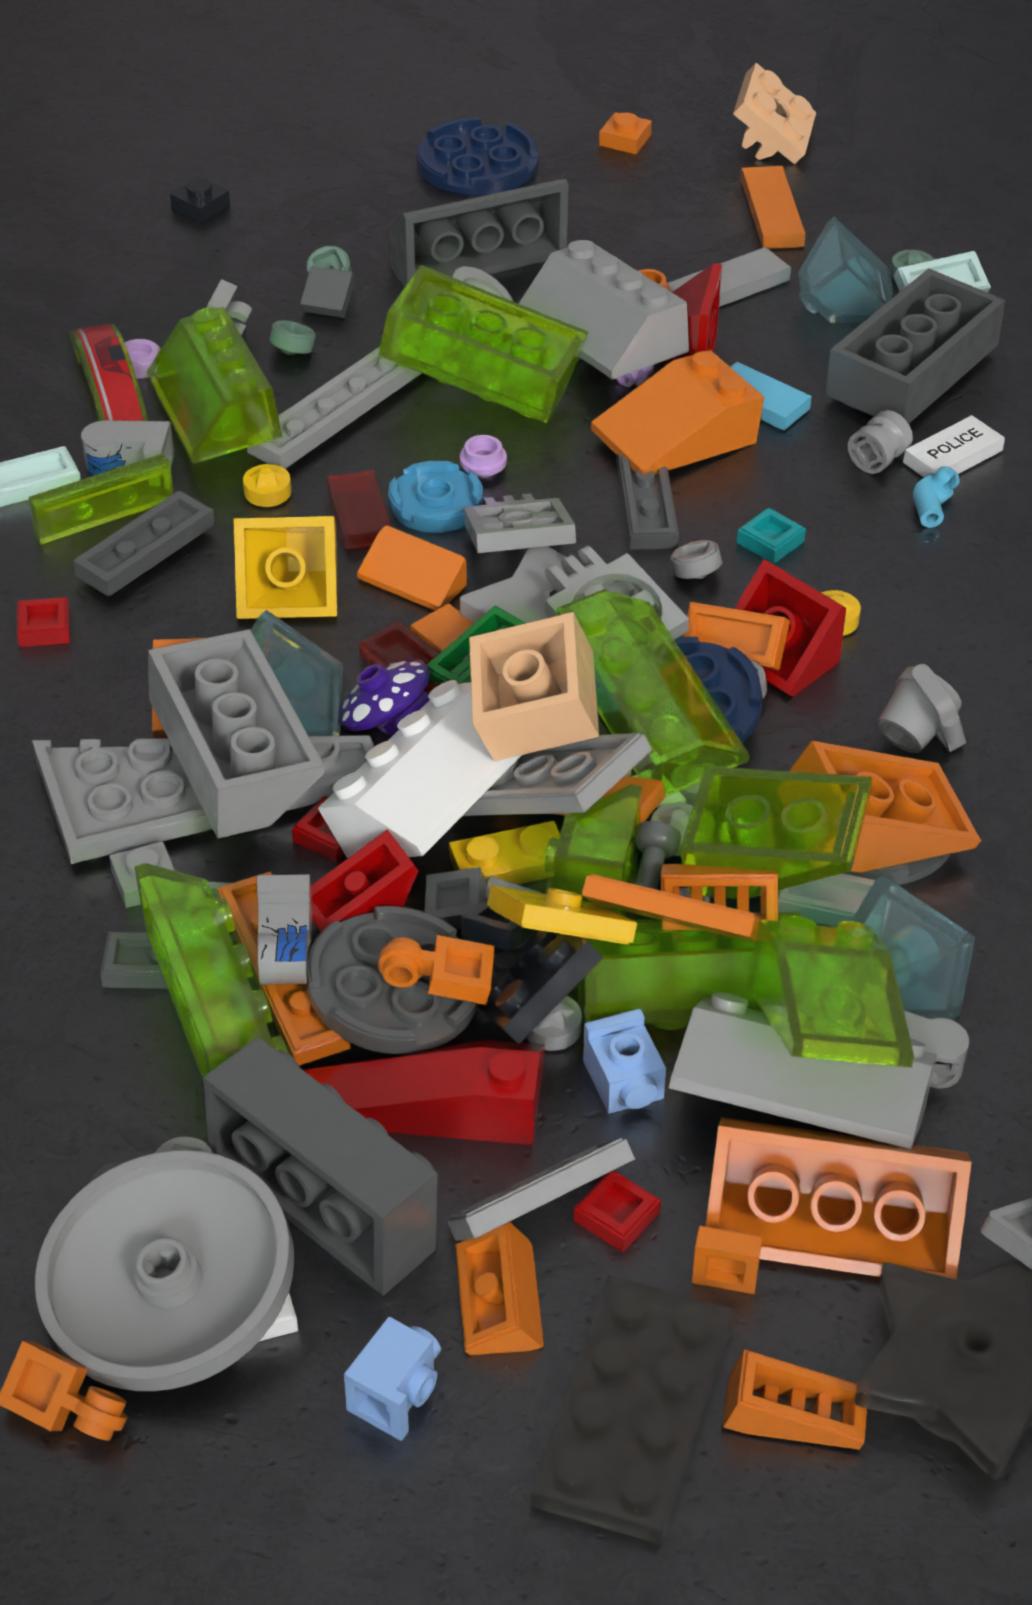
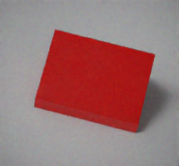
(814, 627)

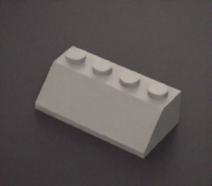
(625, 312)
(232, 730)
(742, 1061)

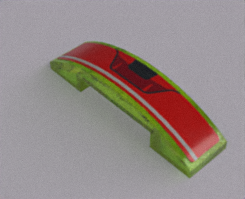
(109, 373)

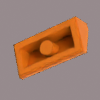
(414, 568)
(499, 1293)

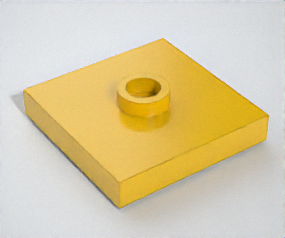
(561, 913)

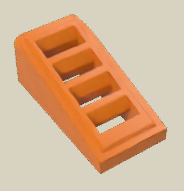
(699, 876)
(790, 1422)

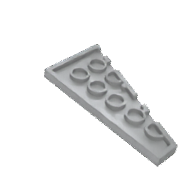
(141, 795)

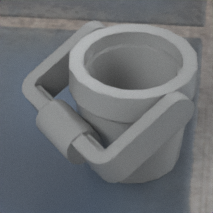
(921, 709)

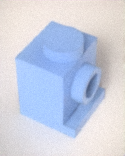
(623, 1062)
(392, 1376)

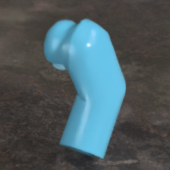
(933, 492)

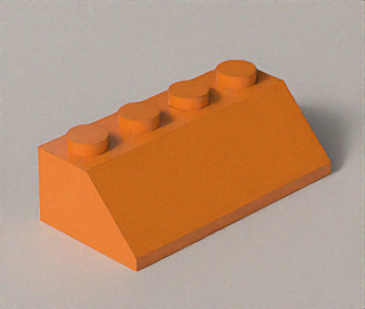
(839, 1198)

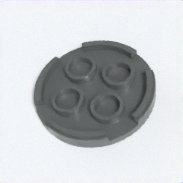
(357, 1000)

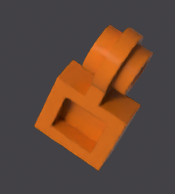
(455, 967)
(46, 1388)

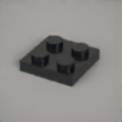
(538, 981)

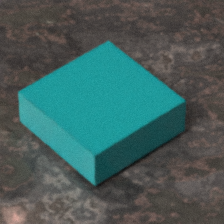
(771, 535)

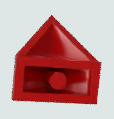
(369, 878)

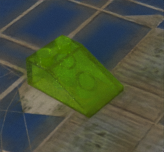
(776, 822)
(830, 991)

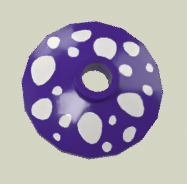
(383, 693)

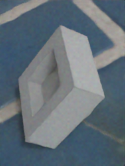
(124, 873)

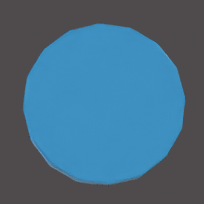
(433, 496)

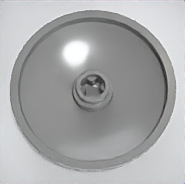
(165, 1270)

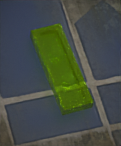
(100, 498)

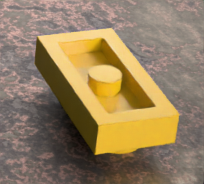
(508, 855)

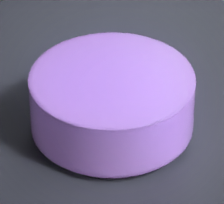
(142, 354)

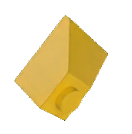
(286, 567)

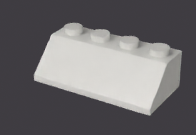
(417, 778)

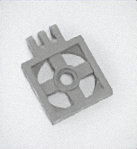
(518, 523)
(598, 575)

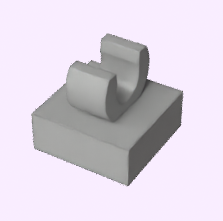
(223, 297)

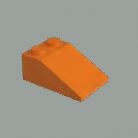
(683, 415)
(909, 807)

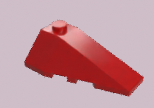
(449, 1091)

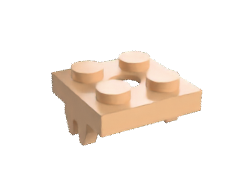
(763, 108)

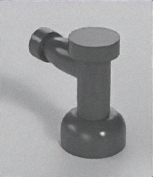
(657, 843)

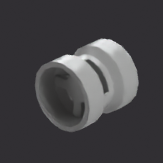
(880, 441)

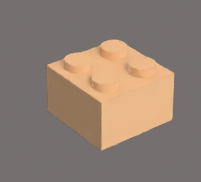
(533, 687)

